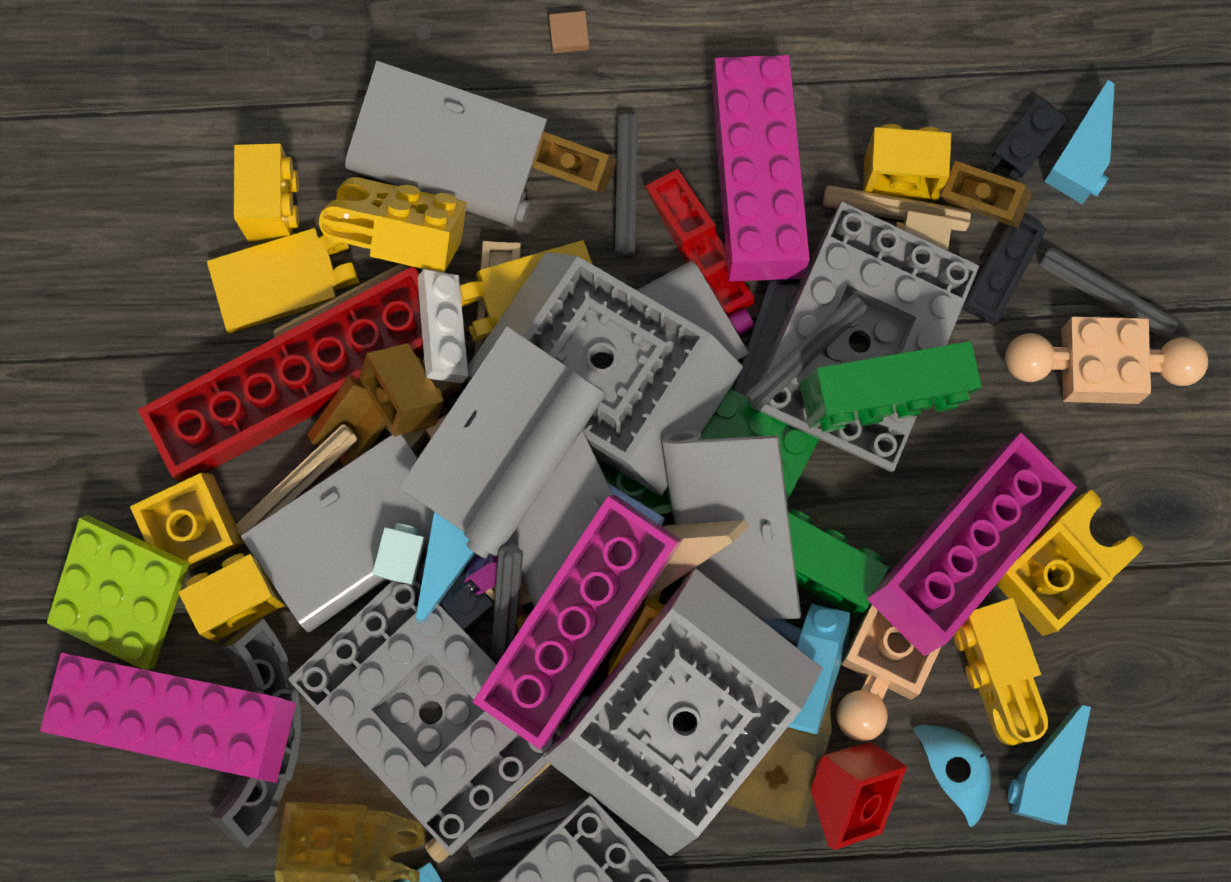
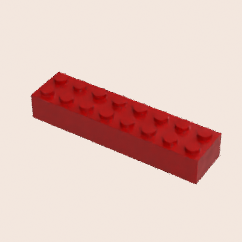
(281, 379)

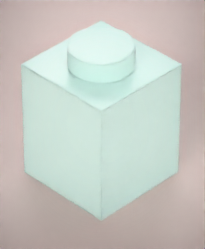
(399, 554)

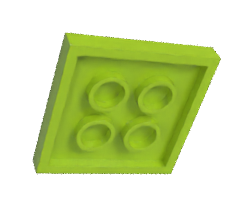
(117, 592)

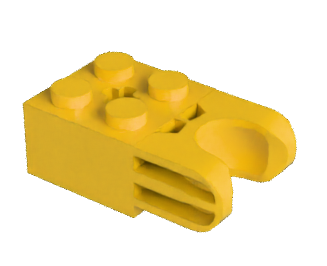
(396, 222)
(1073, 558)
(1003, 671)

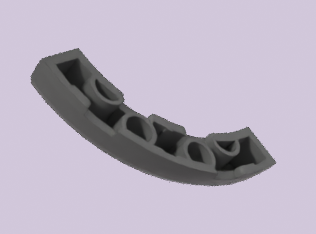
(265, 671)

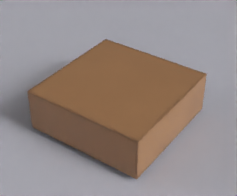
(569, 32)

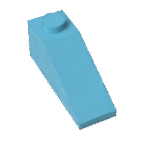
(1088, 152)
(444, 563)
(824, 641)
(1049, 778)

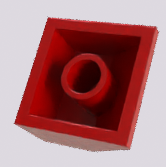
(855, 792)

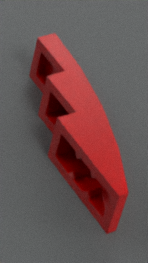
(697, 238)

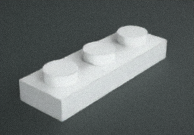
(442, 326)

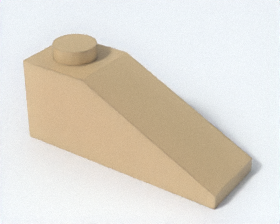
(698, 545)

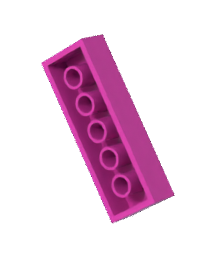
(759, 168)
(971, 545)
(577, 621)
(169, 717)

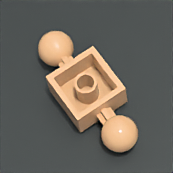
(1106, 360)
(887, 663)

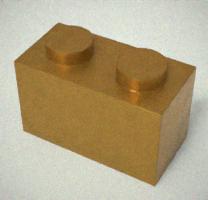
(574, 162)
(986, 194)
(401, 390)

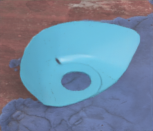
(941, 746)

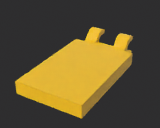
(278, 279)
(501, 284)

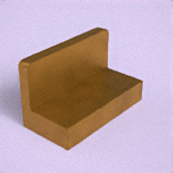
(356, 410)

